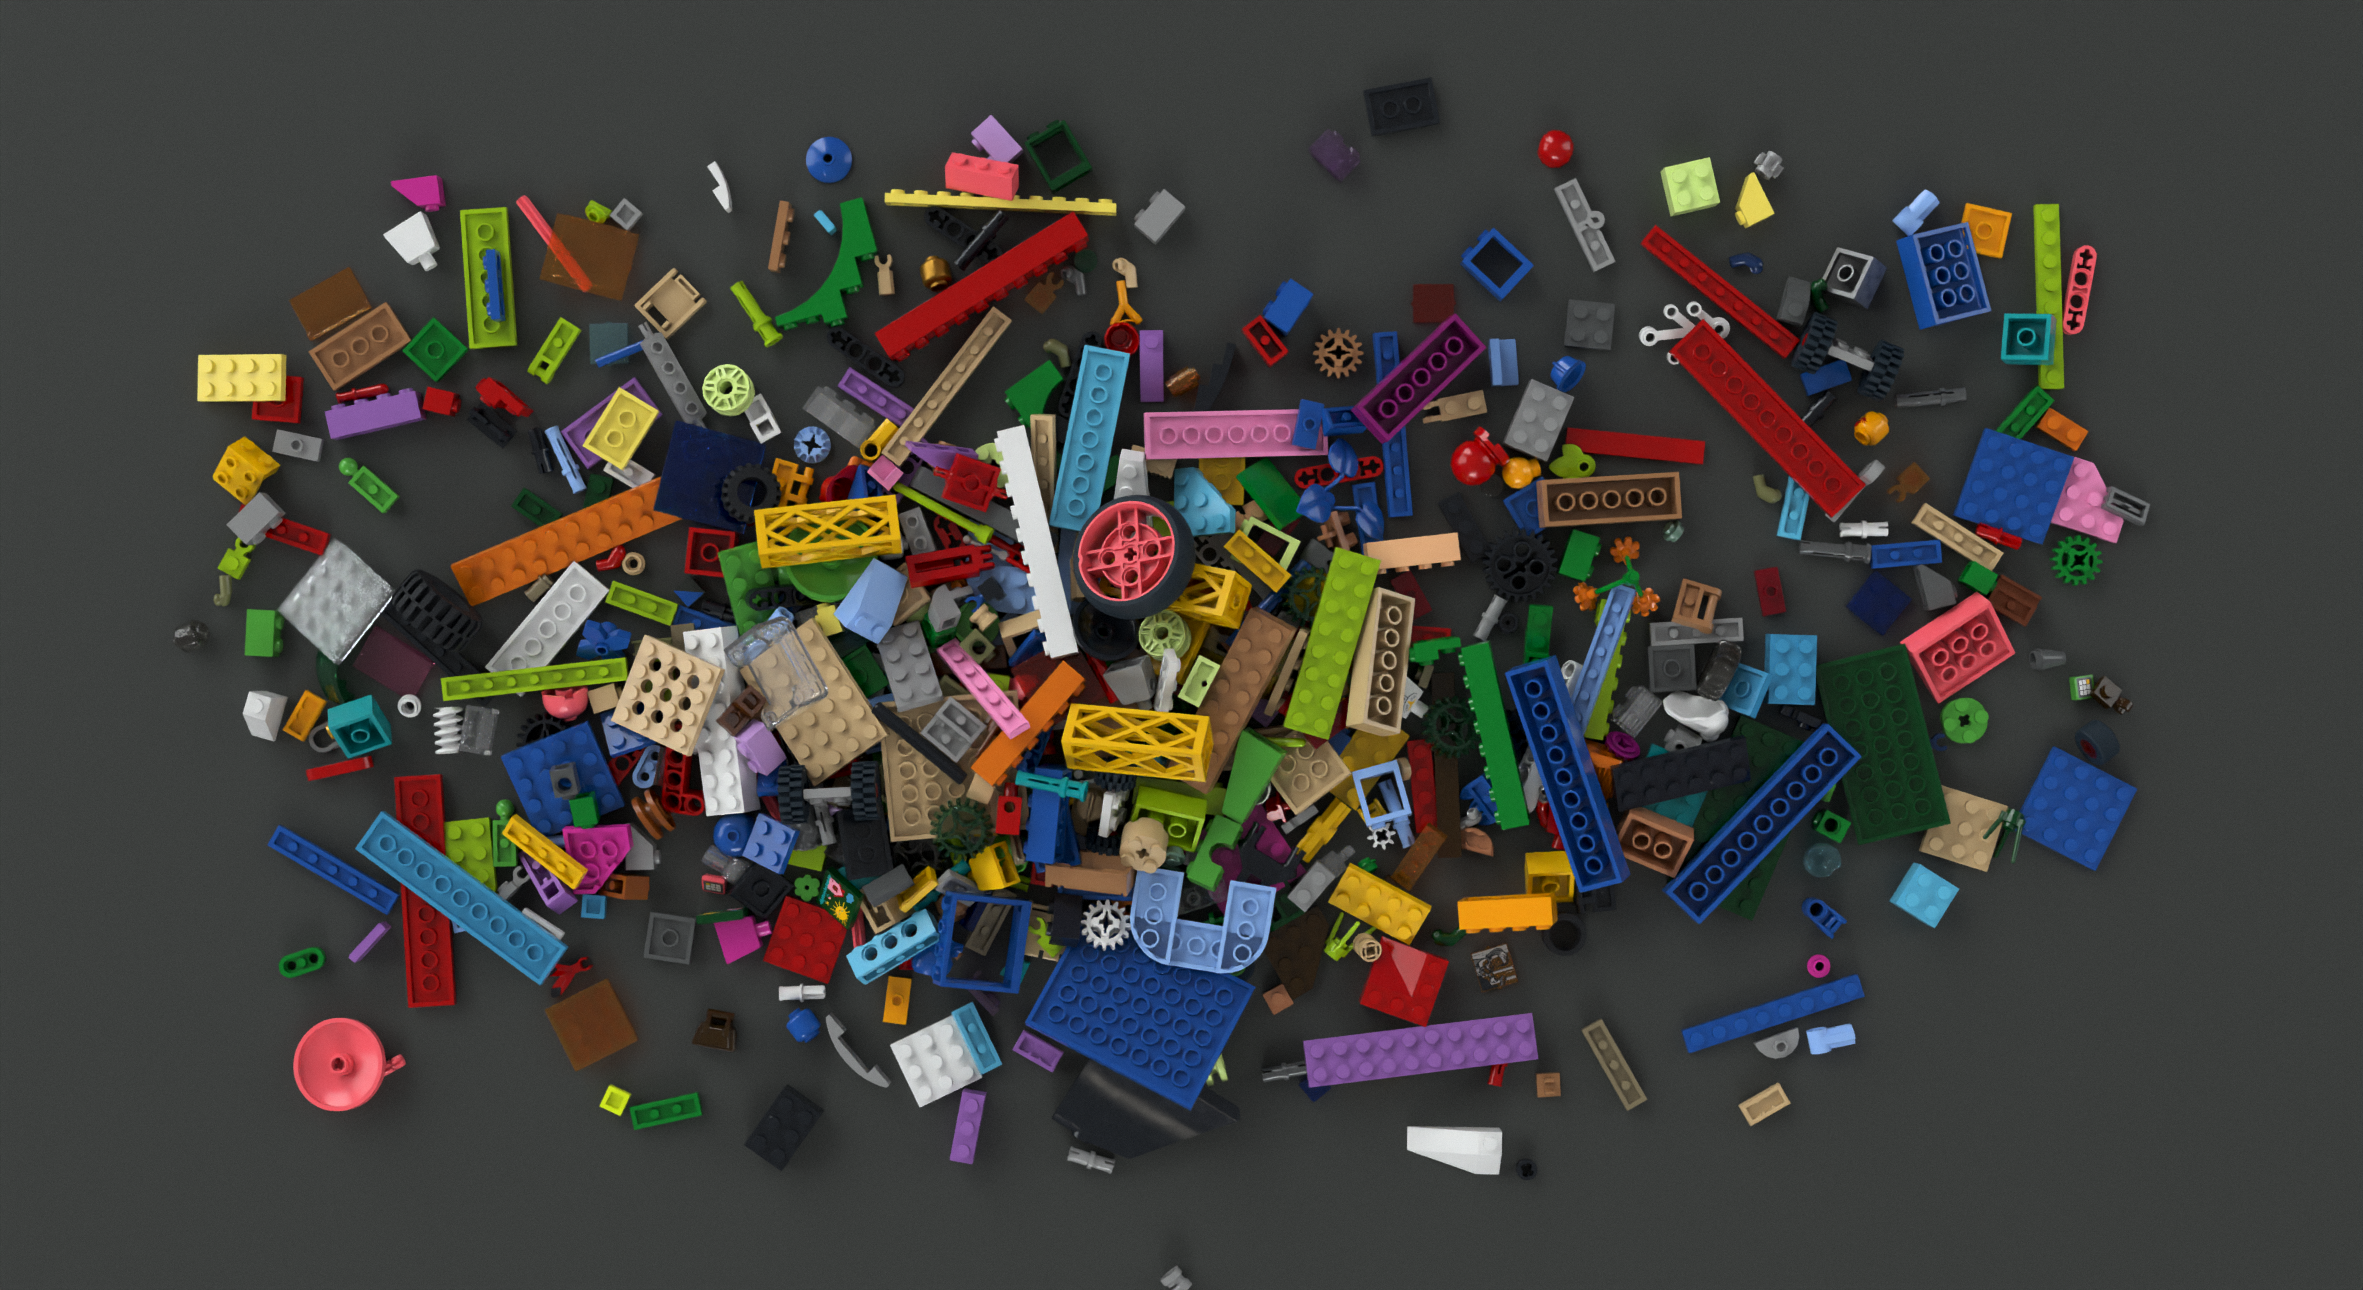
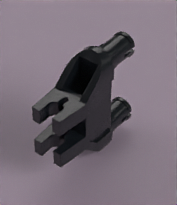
(1262, 865)

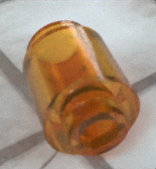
(1183, 381)

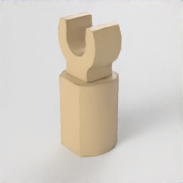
(885, 277)

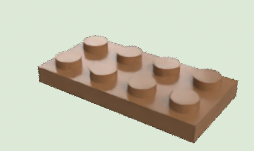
(360, 346)

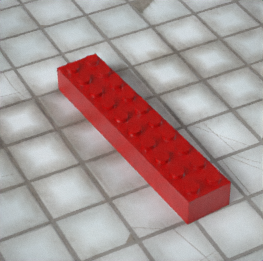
(982, 287)

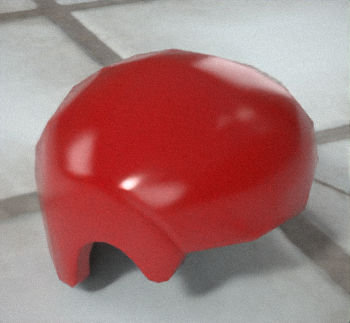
(1555, 149)
(1122, 338)

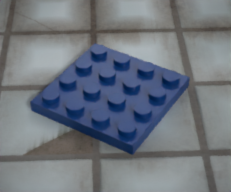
(2013, 485)
(531, 777)
(2075, 808)

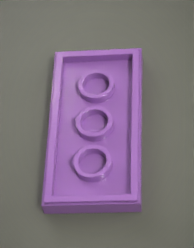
(580, 429)

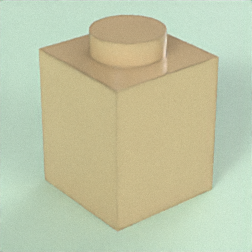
(605, 697)

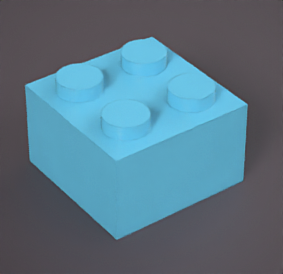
(1924, 895)

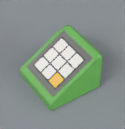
(2081, 686)

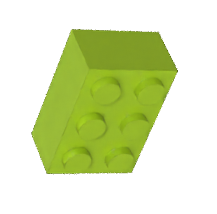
(1178, 813)

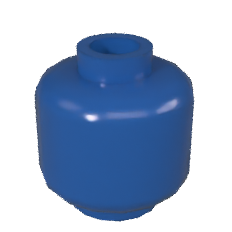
(803, 1025)

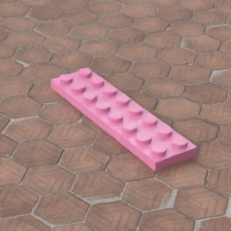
(1225, 435)

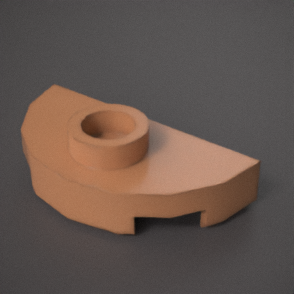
(1477, 841)

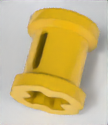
(1375, 805)

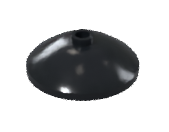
(1120, 634)

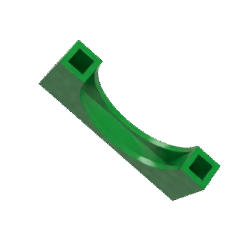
(1030, 398)

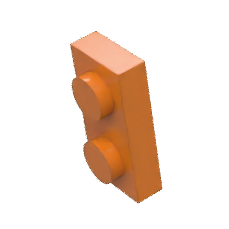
(2061, 429)

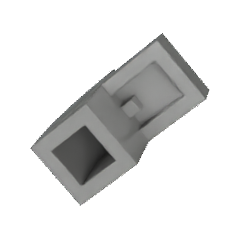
(945, 606)

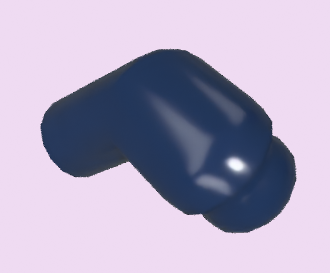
(1748, 259)

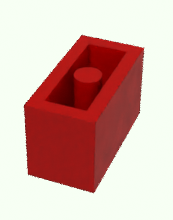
(1264, 341)

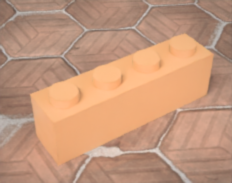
(1414, 551)

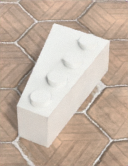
(1132, 477)

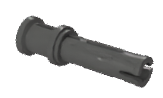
(1845, 551)

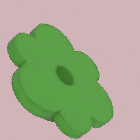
(806, 894)

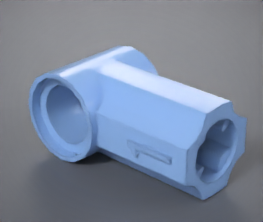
(1913, 215)
(1824, 1039)

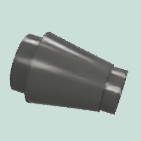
(2043, 658)

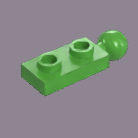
(369, 485)
(504, 851)

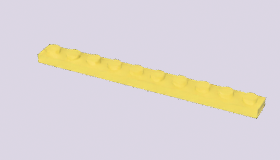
(1033, 204)

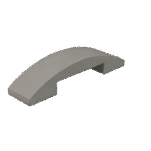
(873, 1075)

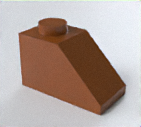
(626, 886)

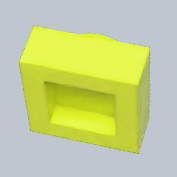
(615, 1100)

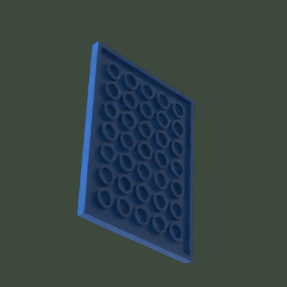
(1140, 1015)

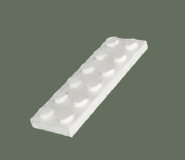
(551, 622)

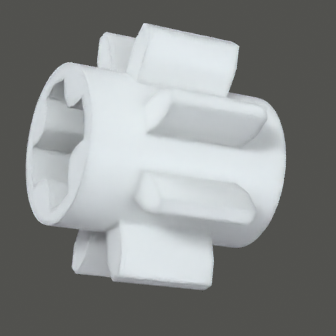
(1388, 833)

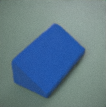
(1341, 422)

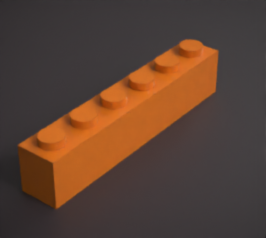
(1039, 712)

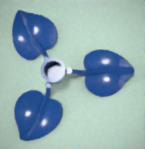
(1319, 502)

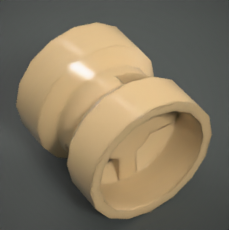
(1367, 947)

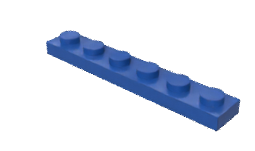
(333, 869)

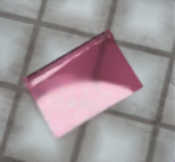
(393, 663)

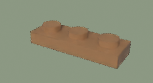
(781, 237)

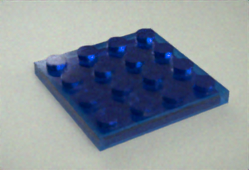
(696, 471)

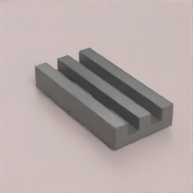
(2109, 500)

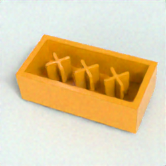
(1507, 911)

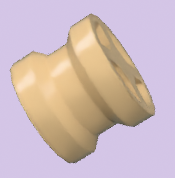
(983, 618)

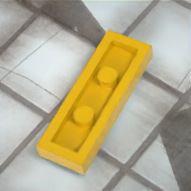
(1257, 561)

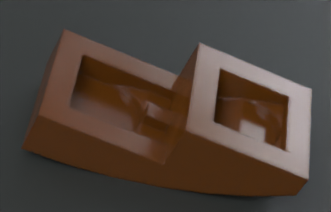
(741, 710)

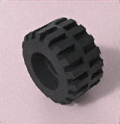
(749, 473)

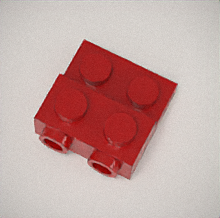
(498, 395)

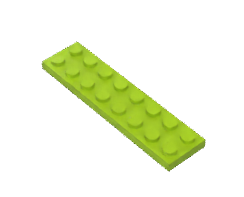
(1331, 643)

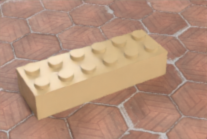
(1381, 664)

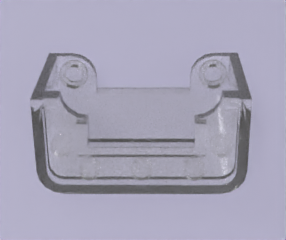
(780, 669)

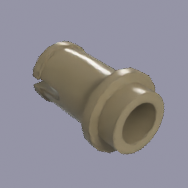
(539, 587)

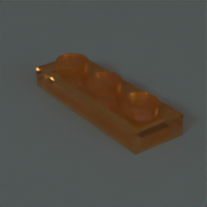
(1419, 856)

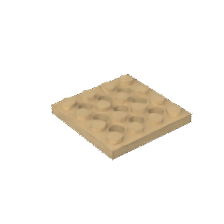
(654, 701)

